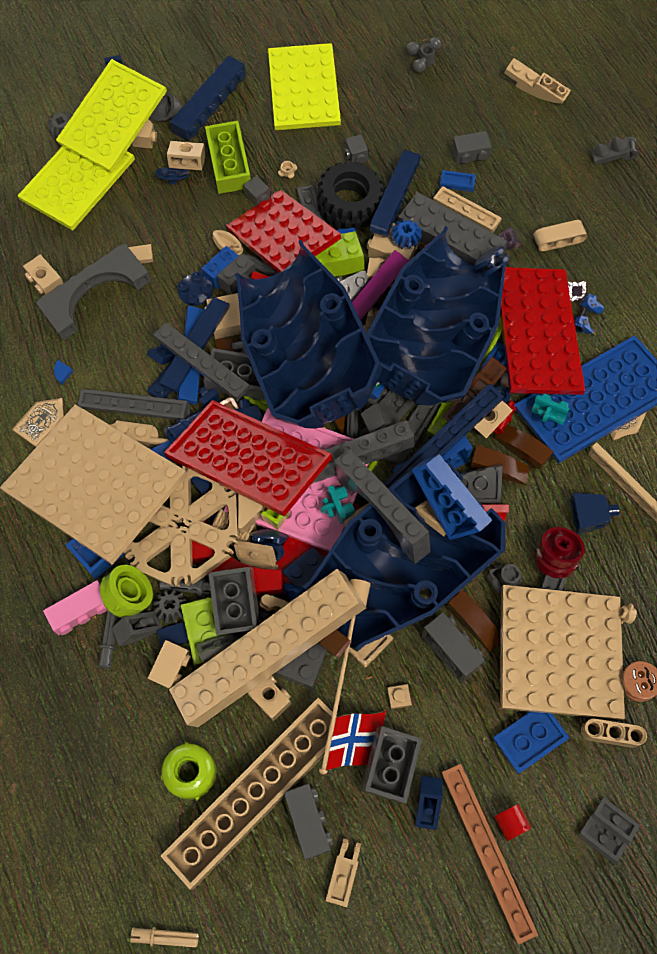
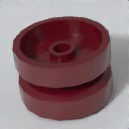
(559, 552)

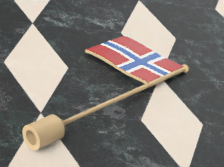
(350, 734)

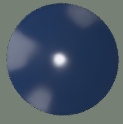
(195, 289)
(263, 534)

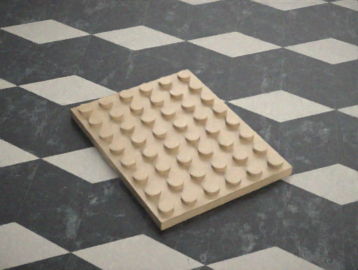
(94, 483)

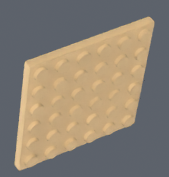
(561, 653)

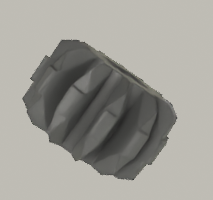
(57, 123)
(169, 613)

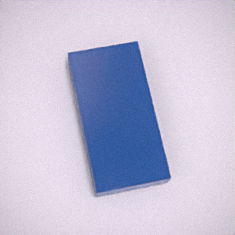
(457, 180)

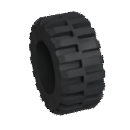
(349, 177)

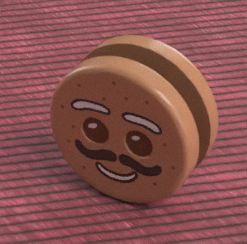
(640, 681)

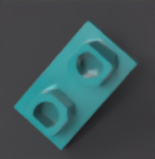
(550, 410)
(335, 496)

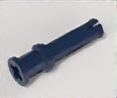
(174, 431)

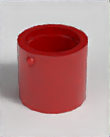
(512, 822)

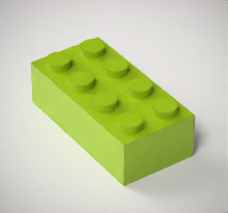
(228, 156)
(343, 256)

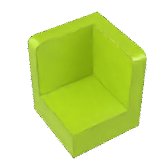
(273, 518)

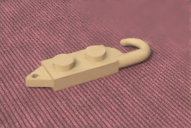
(141, 433)

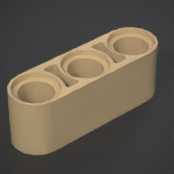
(560, 235)
(623, 731)

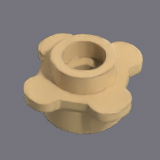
(287, 165)
(628, 614)

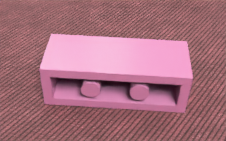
(75, 609)

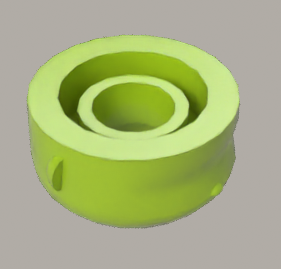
(135, 587)
(204, 779)

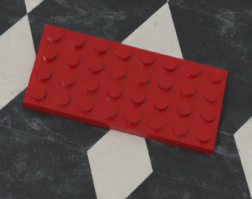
(540, 333)
(249, 457)

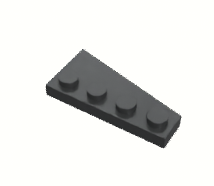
(484, 483)

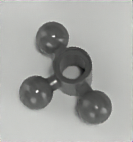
(426, 53)

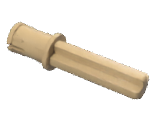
(164, 937)

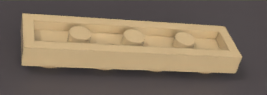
(467, 209)

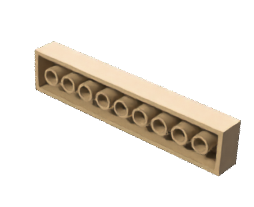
(267, 648)
(250, 797)

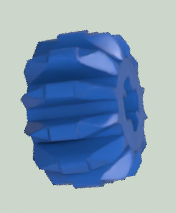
(406, 233)

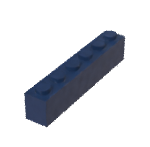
(208, 98)

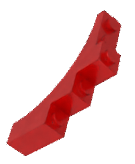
(266, 581)

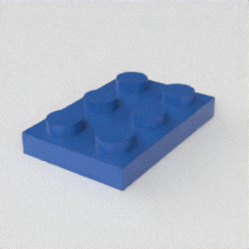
(530, 739)

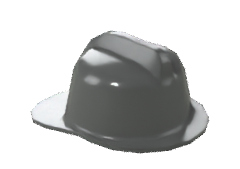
(167, 108)

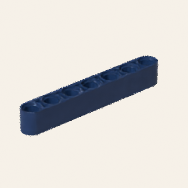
(395, 193)

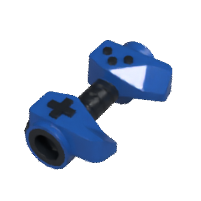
(589, 305)

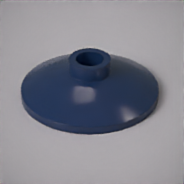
(172, 174)

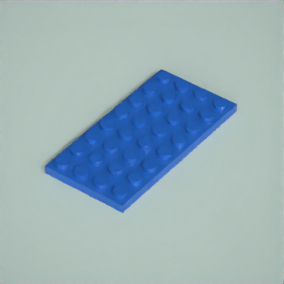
(617, 390)

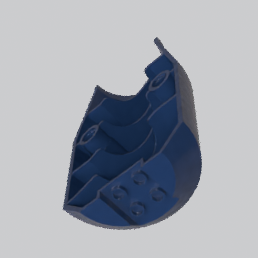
(436, 325)
(306, 343)
(394, 578)

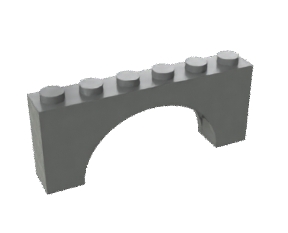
(115, 266)
(407, 529)

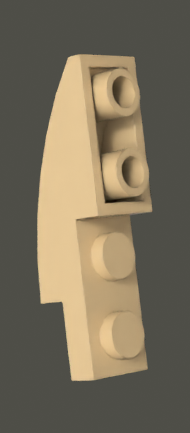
(541, 86)

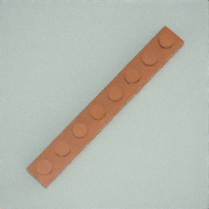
(489, 855)

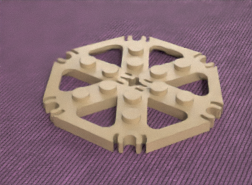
(198, 532)

